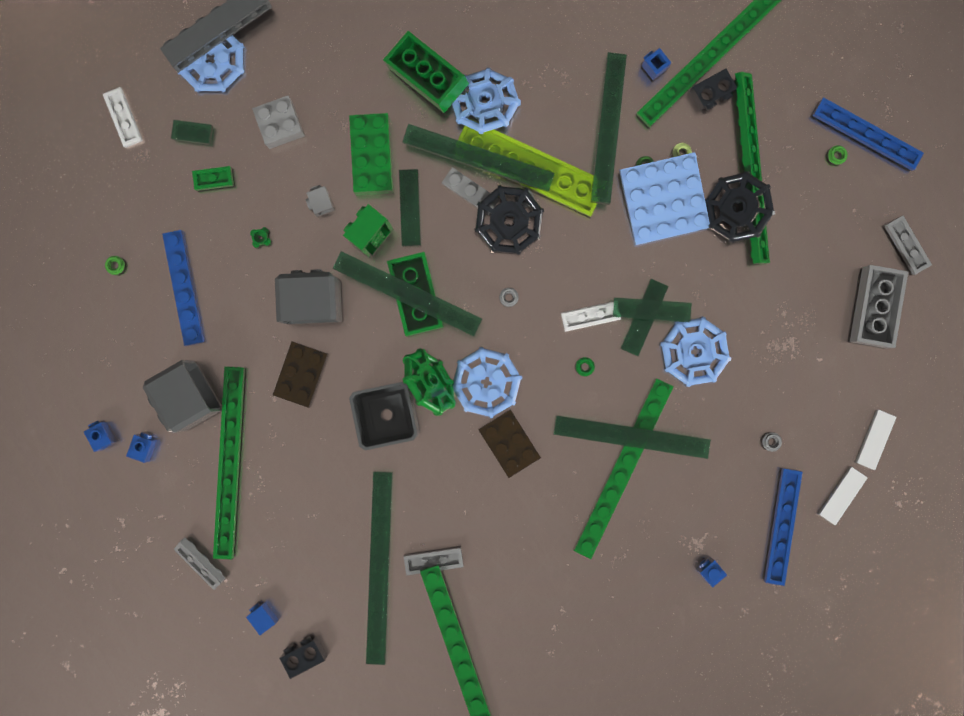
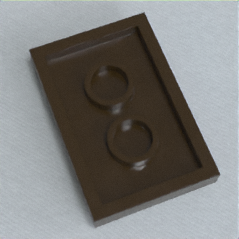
(300, 374)
(509, 443)

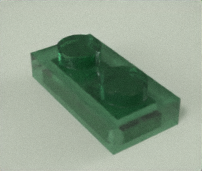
(192, 132)

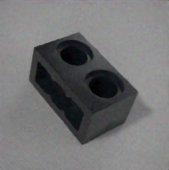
(711, 87)
(305, 660)

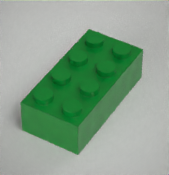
(426, 71)
(371, 154)
(368, 230)
(415, 271)

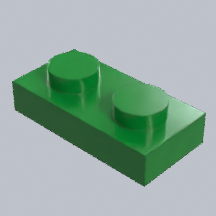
(212, 178)

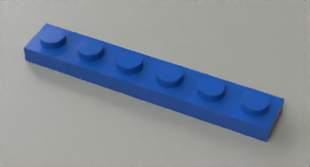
(868, 134)
(183, 288)
(783, 527)

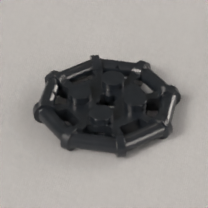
(750, 210)
(520, 220)

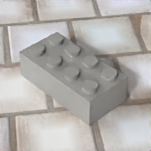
(879, 306)

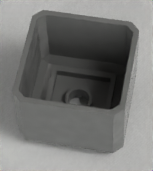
(308, 297)
(181, 396)
(367, 415)

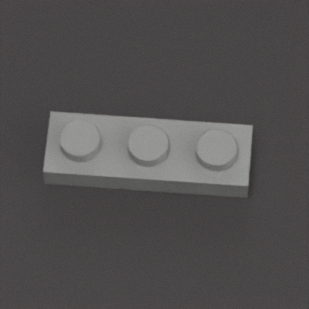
(467, 188)
(908, 245)
(446, 559)
(199, 563)

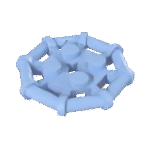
(216, 69)
(490, 109)
(688, 360)
(495, 376)

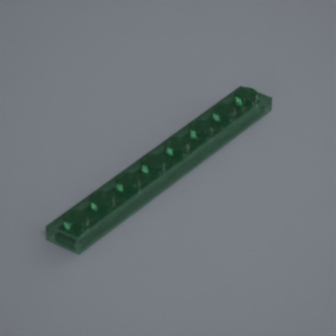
(608, 128)
(478, 158)
(407, 293)
(632, 437)

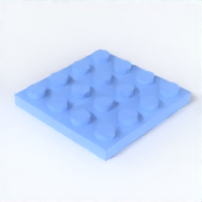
(664, 198)

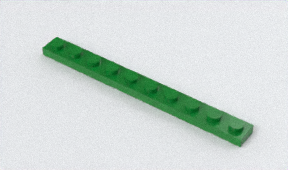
(705, 60)
(751, 156)
(228, 463)
(621, 472)
(454, 641)

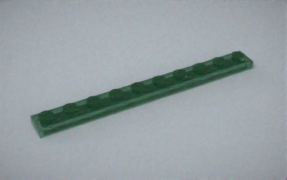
(379, 568)

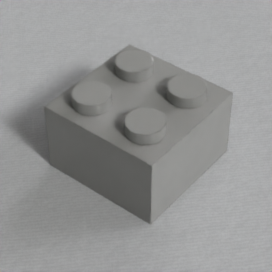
(278, 122)

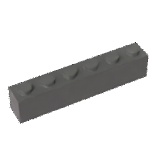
(211, 31)

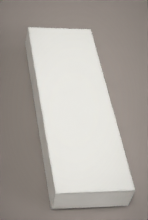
(122, 117)
(588, 316)
(875, 439)
(842, 495)

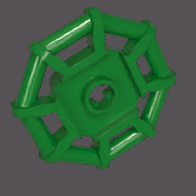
(430, 382)

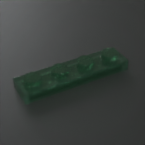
(410, 207)
(652, 310)
(640, 328)

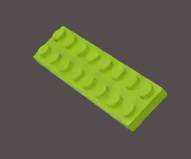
(569, 185)

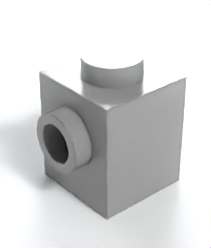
(319, 200)

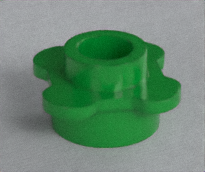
(255, 237)

